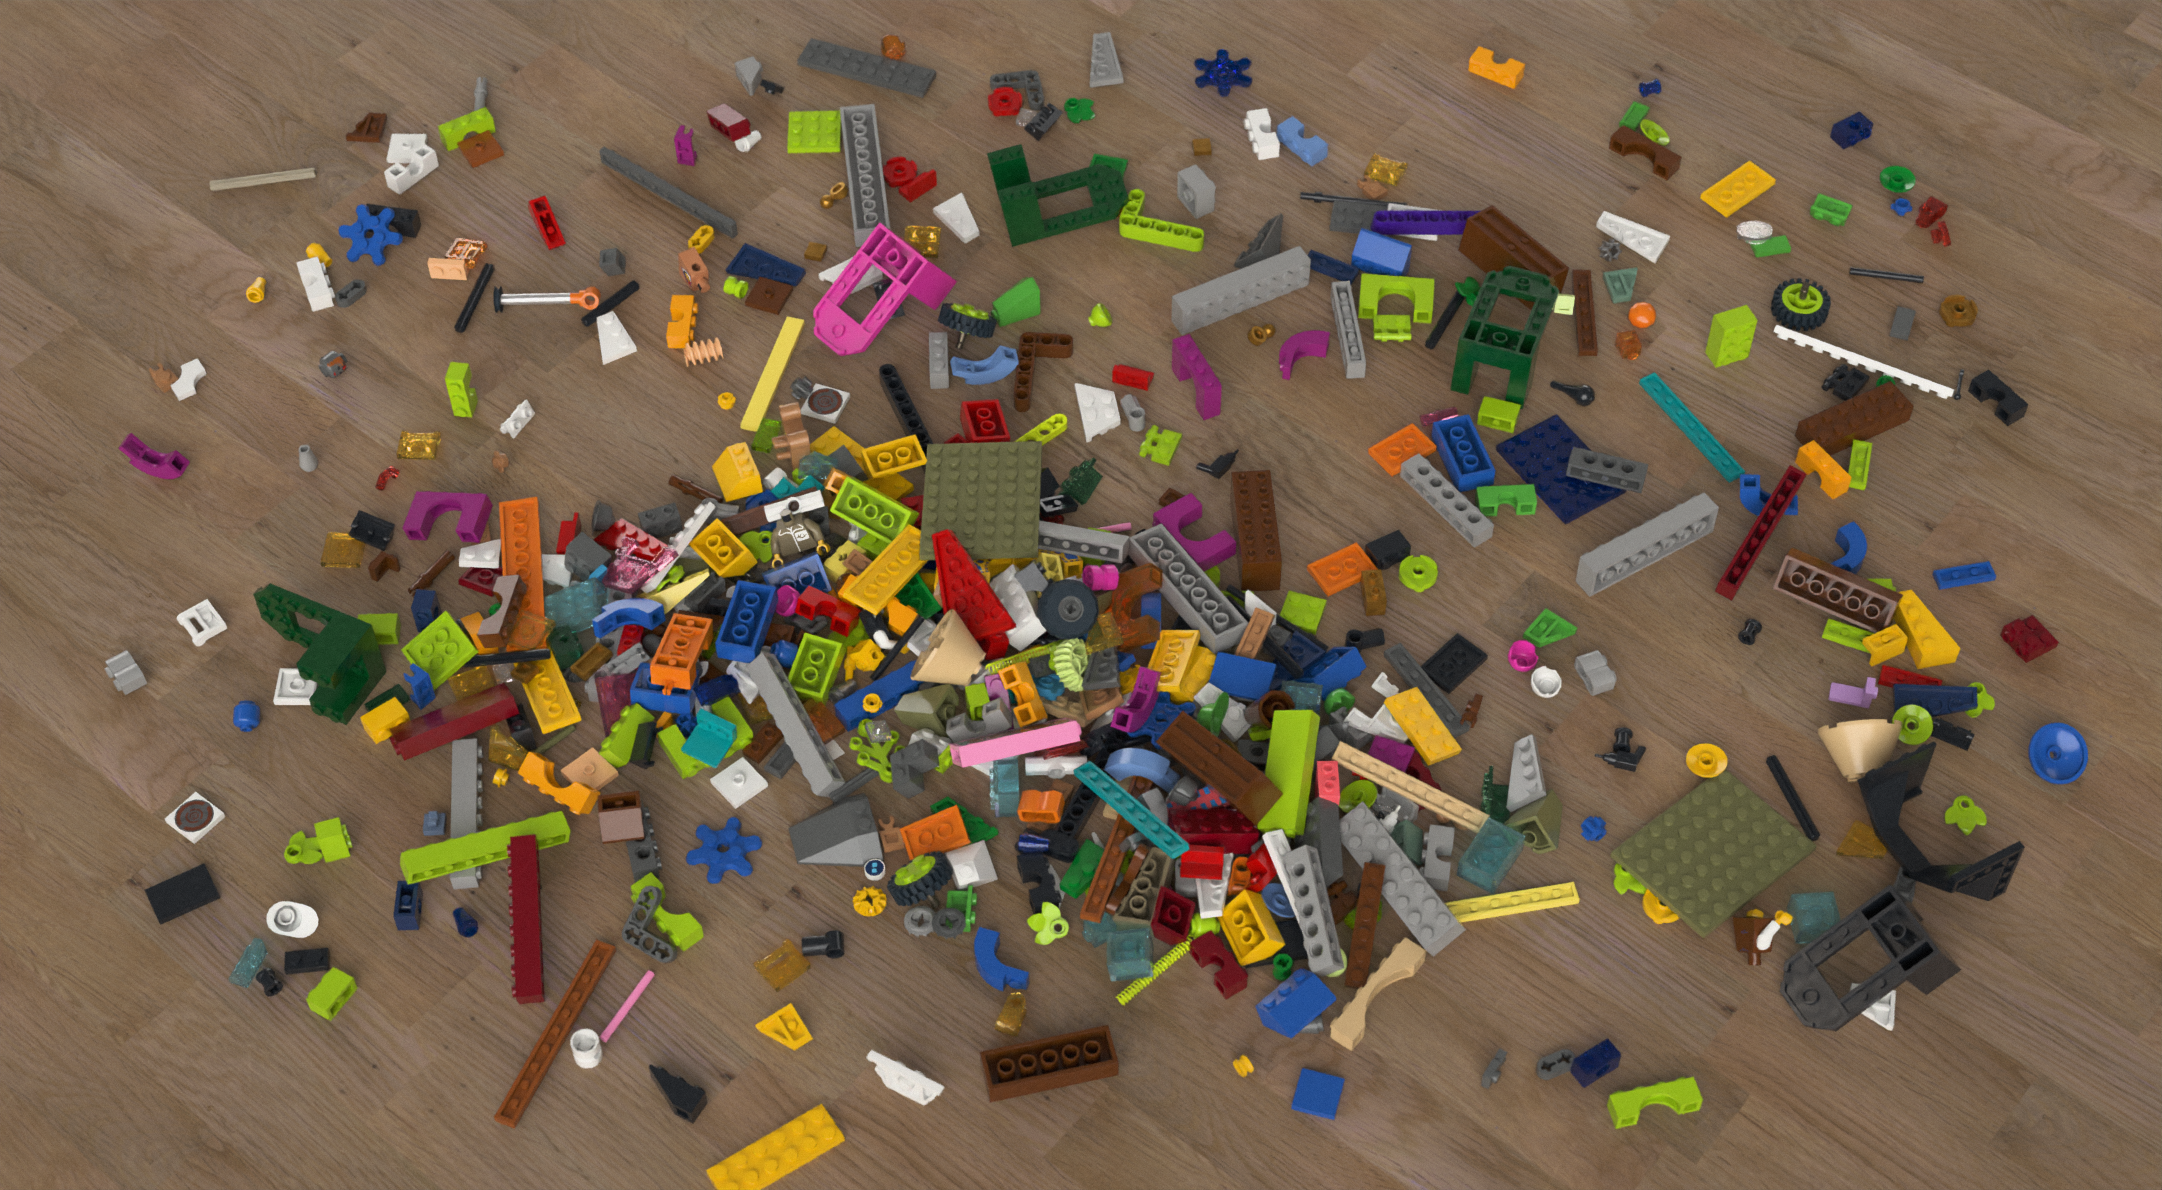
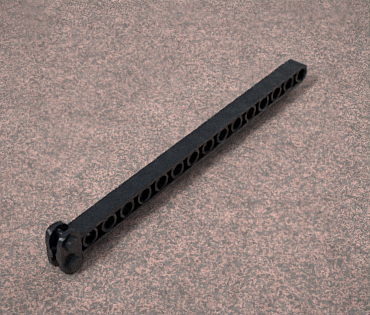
(1064, 844)

